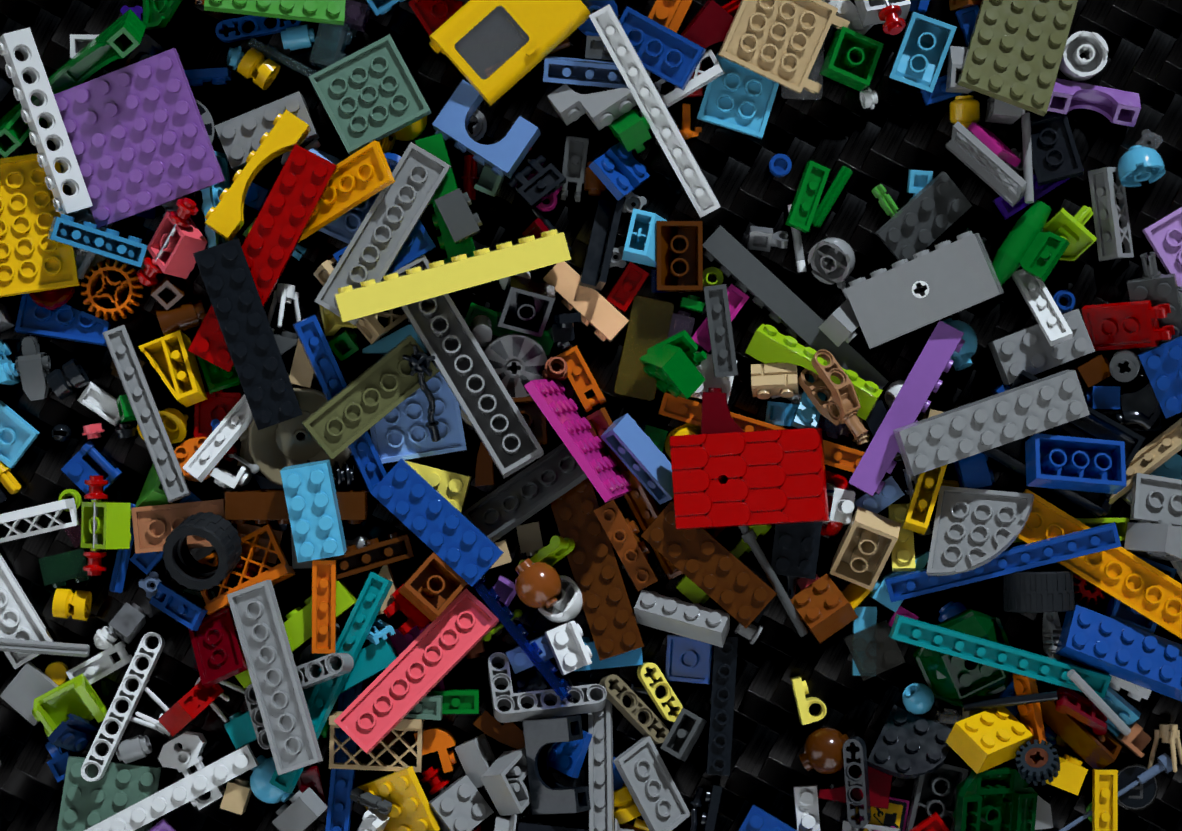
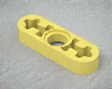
(646, 681)

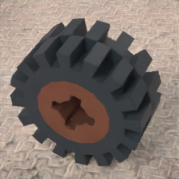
(1044, 769)

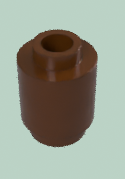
(592, 183)

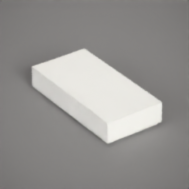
(100, 403)

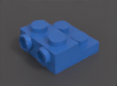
(619, 171)

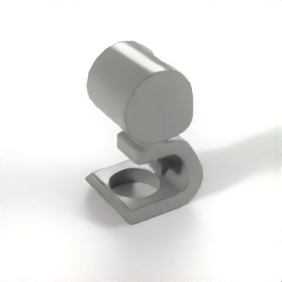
(482, 330)

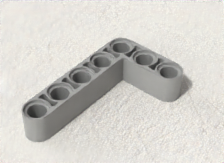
(309, 678)
(537, 698)

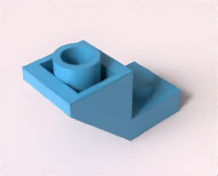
(781, 413)

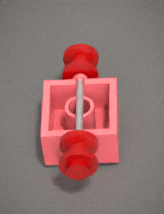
(173, 245)

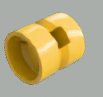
(255, 66)
(72, 604)
(624, 806)

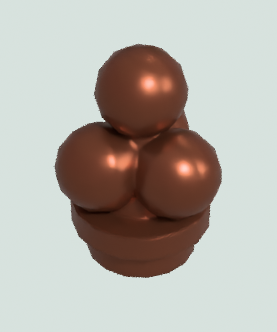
(555, 369)

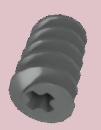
(1122, 373)

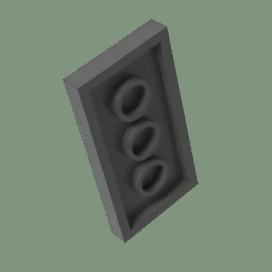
(924, 218)

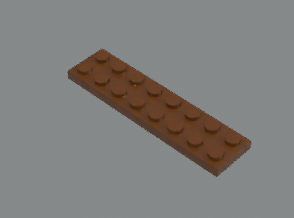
(596, 573)

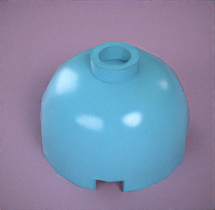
(1140, 165)

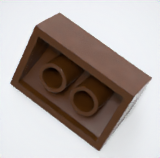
(679, 256)

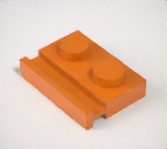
(670, 13)

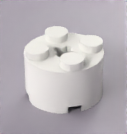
(1096, 55)

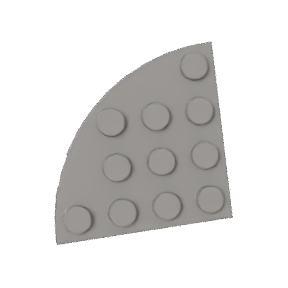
(974, 527)

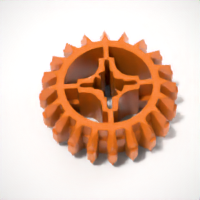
(121, 286)

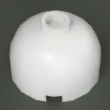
(568, 603)

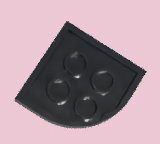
(909, 745)

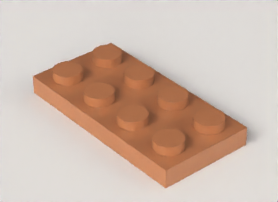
(156, 522)

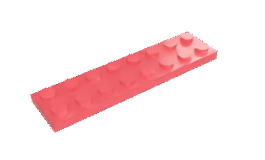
(416, 671)

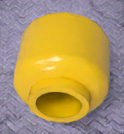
(965, 110)

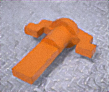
(686, 124)

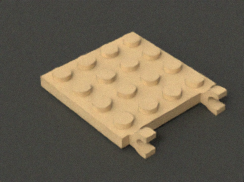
(780, 39)

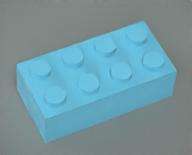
(313, 510)

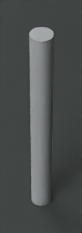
(1027, 158)
(1098, 702)

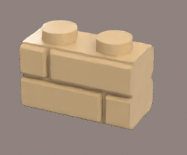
(774, 380)

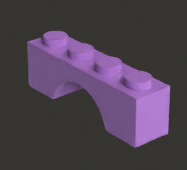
(1117, 105)

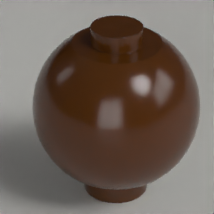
(824, 751)

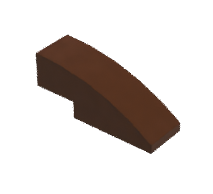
(484, 468)
(506, 733)

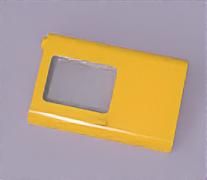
(505, 39)

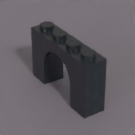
(545, 792)

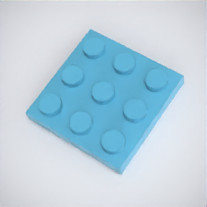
(738, 100)

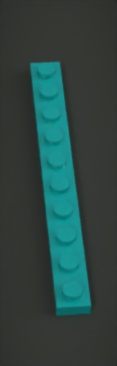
(350, 642)
(995, 654)

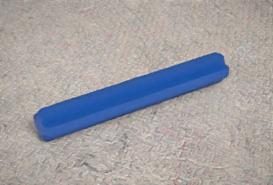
(121, 564)

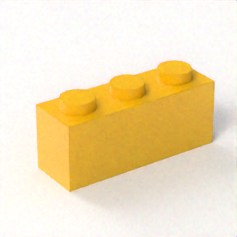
(923, 500)

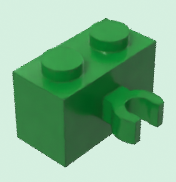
(631, 130)

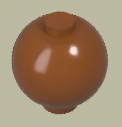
(537, 584)

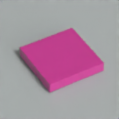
(994, 144)

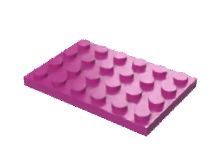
(578, 439)

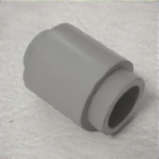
(133, 749)

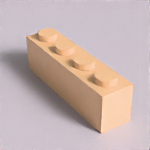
(591, 304)

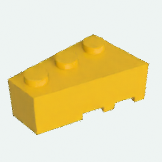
(176, 367)

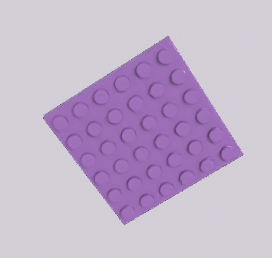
(138, 138)

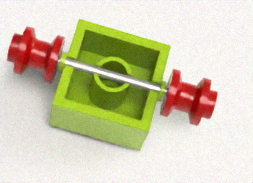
(102, 525)

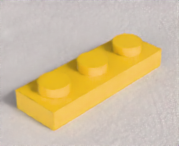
(1104, 800)

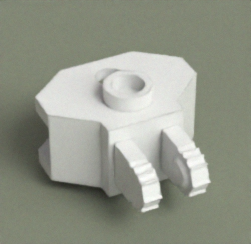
(182, 758)

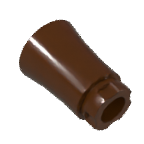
(181, 317)

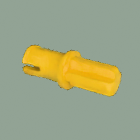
(8, 479)

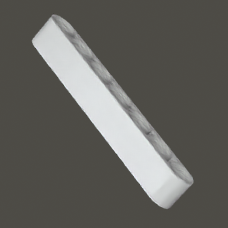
(113, 713)

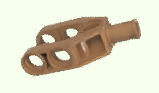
(842, 398)

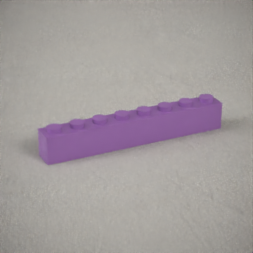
(906, 407)

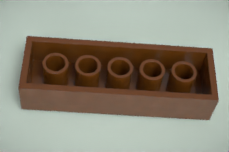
(270, 505)
(710, 567)

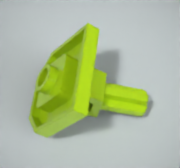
(1073, 230)

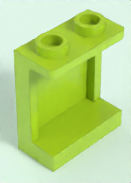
(70, 697)

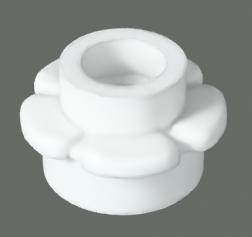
(868, 98)

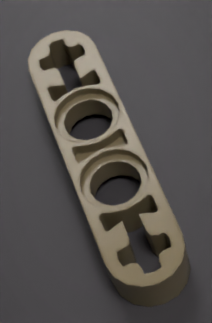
(636, 706)

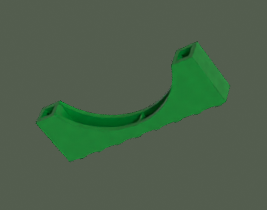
(109, 46)

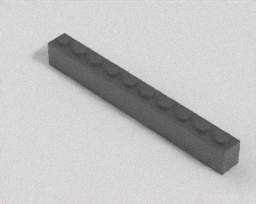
(781, 302)

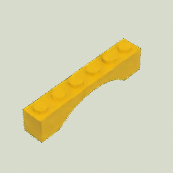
(228, 215)

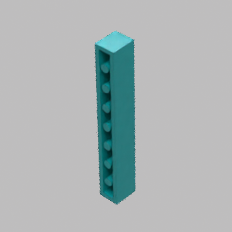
(369, 663)

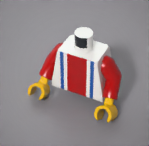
(840, 503)

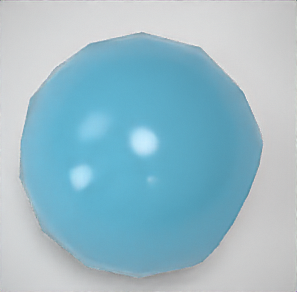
(918, 698)

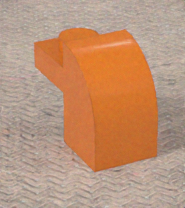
(439, 740)

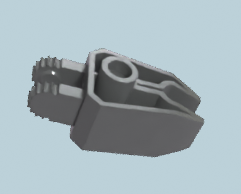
(33, 368)

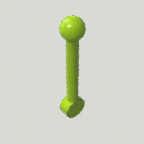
(517, 612)

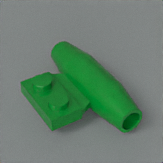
(1030, 246)

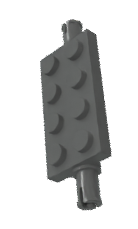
(1160, 290)

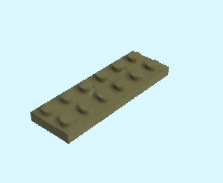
(365, 400)

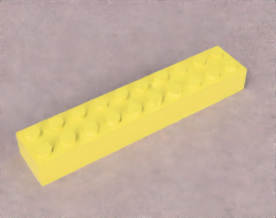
(452, 276)

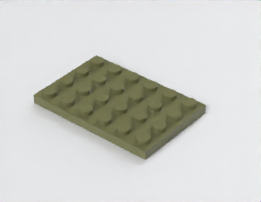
(1018, 51)

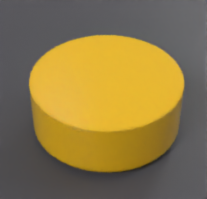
(57, 672)

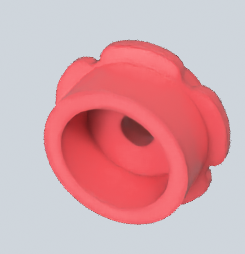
(93, 430)

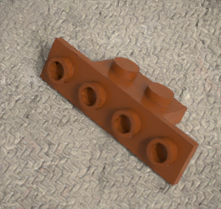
(627, 544)

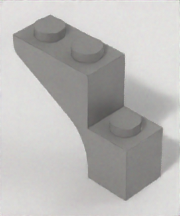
(600, 106)

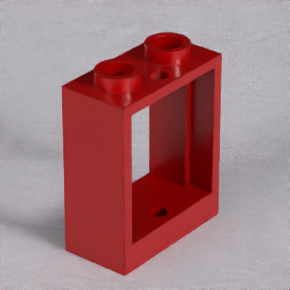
(189, 707)

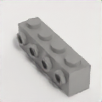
(682, 618)

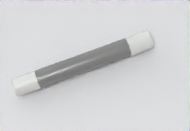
(798, 248)

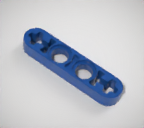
(259, 30)

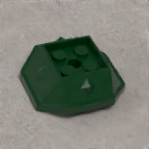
(948, 674)
(995, 802)

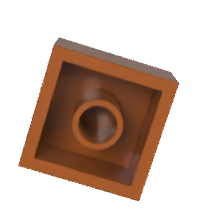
(432, 587)
(823, 608)

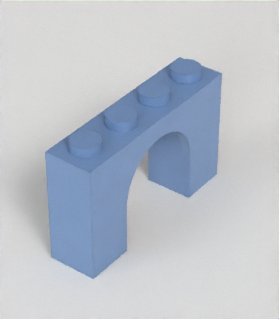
(502, 156)

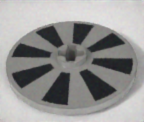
(527, 355)

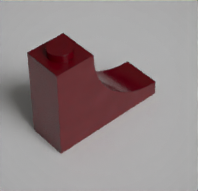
(708, 25)
(716, 413)
(879, 790)

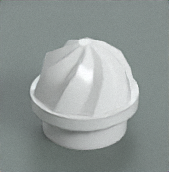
(104, 638)

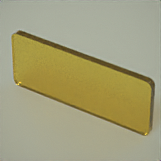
(646, 327)

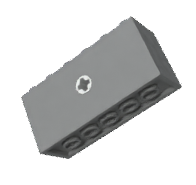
(955, 279)

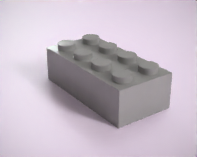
(242, 134)
(1032, 352)

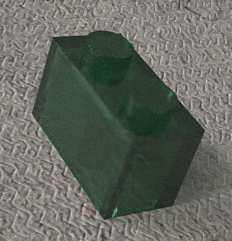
(64, 567)

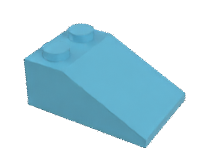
(922, 52)

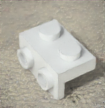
(227, 479)

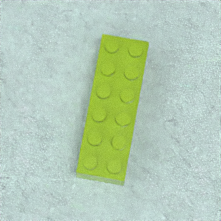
(300, 621)

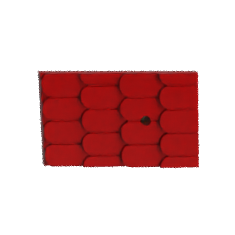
(749, 478)

